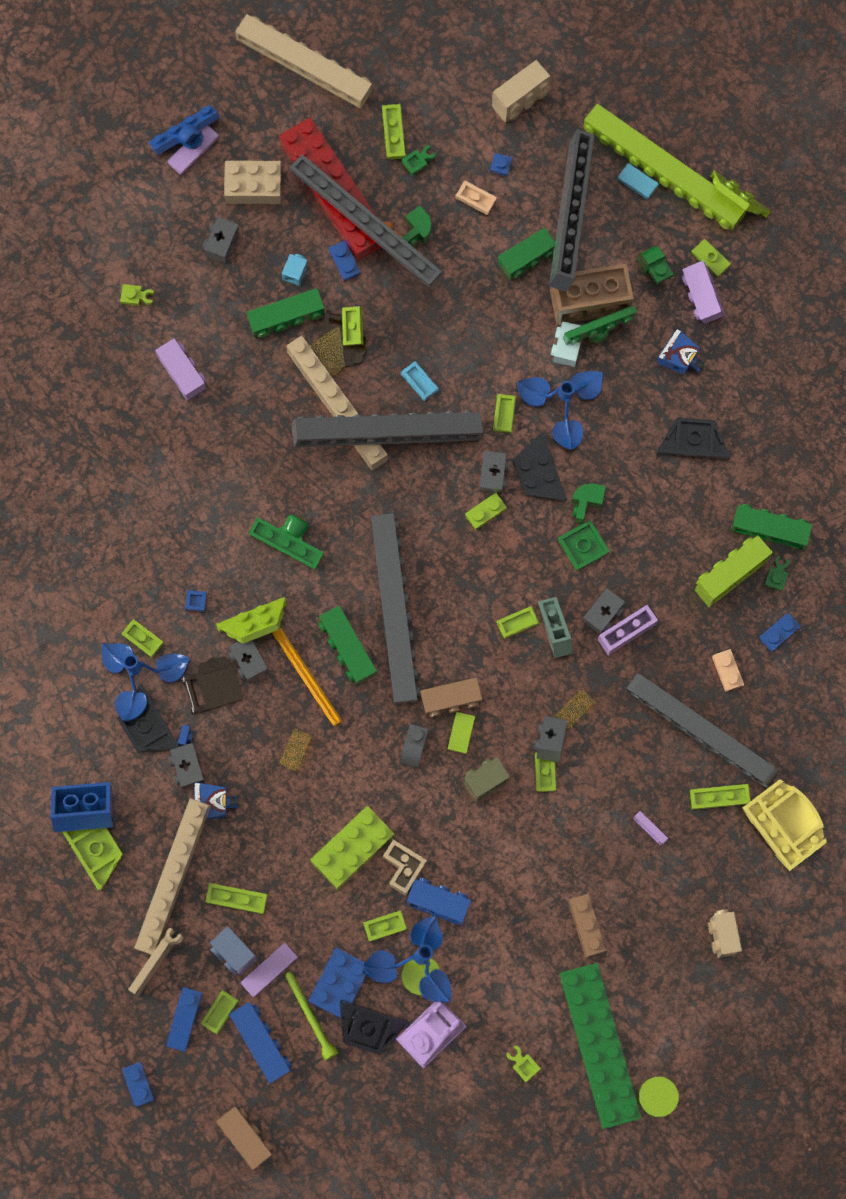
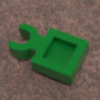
(417, 161)
(777, 576)

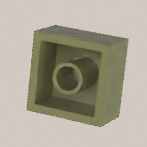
(486, 779)

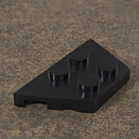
(694, 439)
(538, 471)
(148, 730)
(368, 1027)

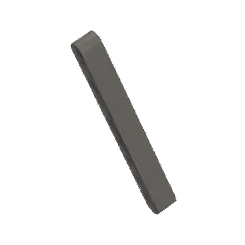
(702, 730)

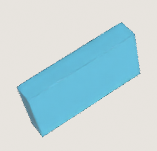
(637, 181)
(419, 381)

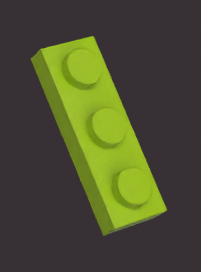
(393, 131)
(719, 796)
(236, 898)

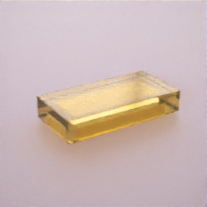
(575, 708)
(295, 749)

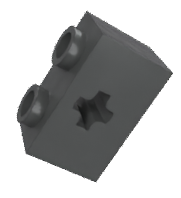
(221, 250)
(491, 462)
(608, 601)
(252, 670)
(551, 739)
(187, 755)

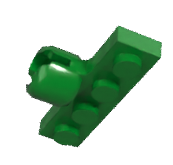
(598, 329)
(288, 539)

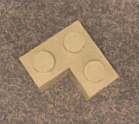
(408, 865)

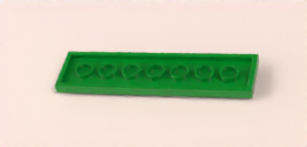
(600, 1046)

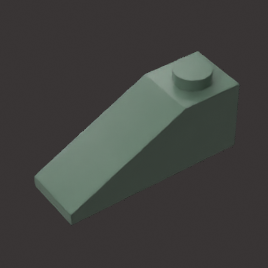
(555, 627)

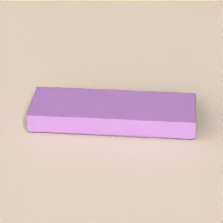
(186, 157)
(269, 970)

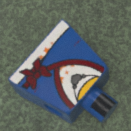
(680, 354)
(217, 798)

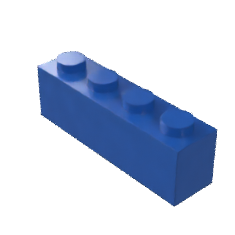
(260, 1043)

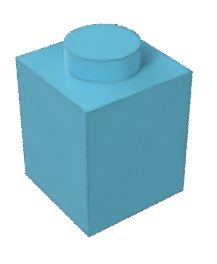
(295, 269)

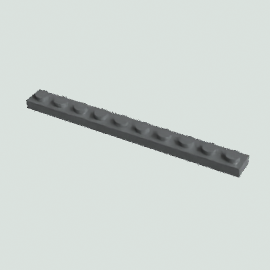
(365, 220)

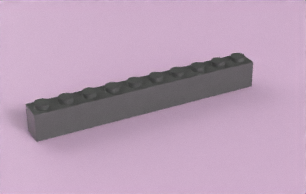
(571, 211)
(386, 429)
(394, 610)

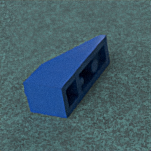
(184, 1019)

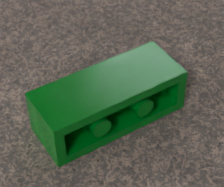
(527, 254)

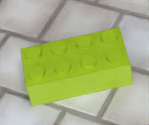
(733, 570)
(352, 848)

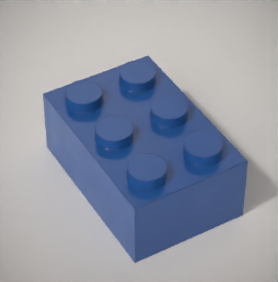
(82, 807)
(438, 901)
(338, 982)

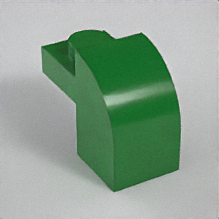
(420, 227)
(653, 262)
(587, 495)

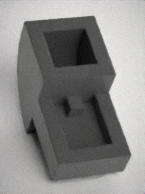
(414, 746)

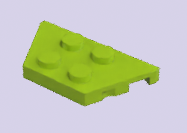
(733, 192)
(255, 622)
(96, 853)

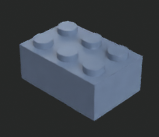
(234, 951)

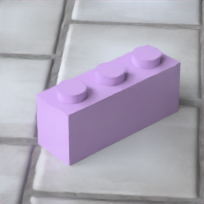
(702, 292)
(181, 368)
(627, 630)

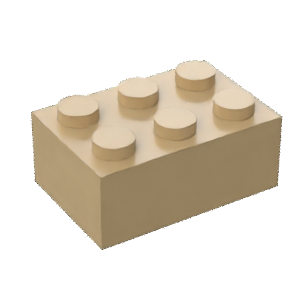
(521, 91)
(253, 182)

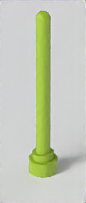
(328, 1050)

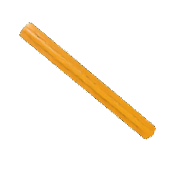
(307, 677)

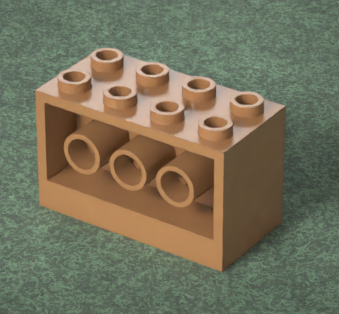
(593, 295)

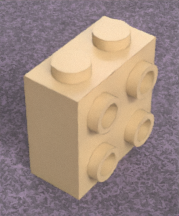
(725, 934)

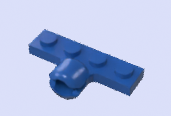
(186, 132)

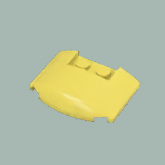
(787, 823)

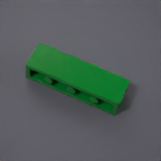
(286, 313)
(771, 527)
(347, 645)

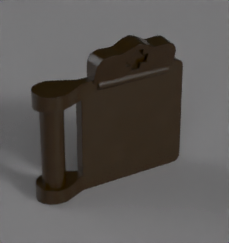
(352, 354)
(217, 684)

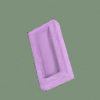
(650, 828)

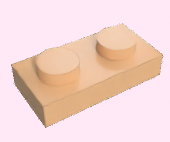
(476, 197)
(727, 670)

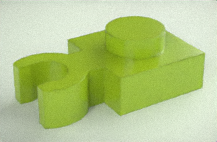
(133, 295)
(524, 1065)

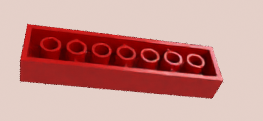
(309, 141)

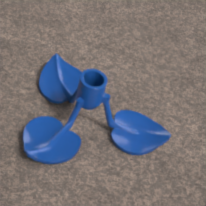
(586, 384)
(119, 656)
(428, 936)

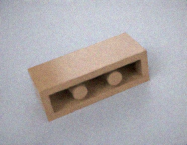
(451, 697)
(586, 926)
(245, 1137)

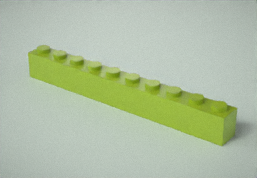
(663, 167)

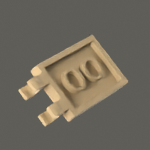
(154, 962)

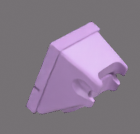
(431, 1033)

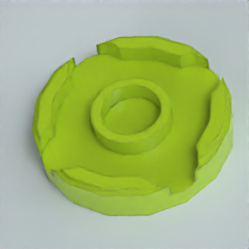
(413, 973)
(658, 1096)

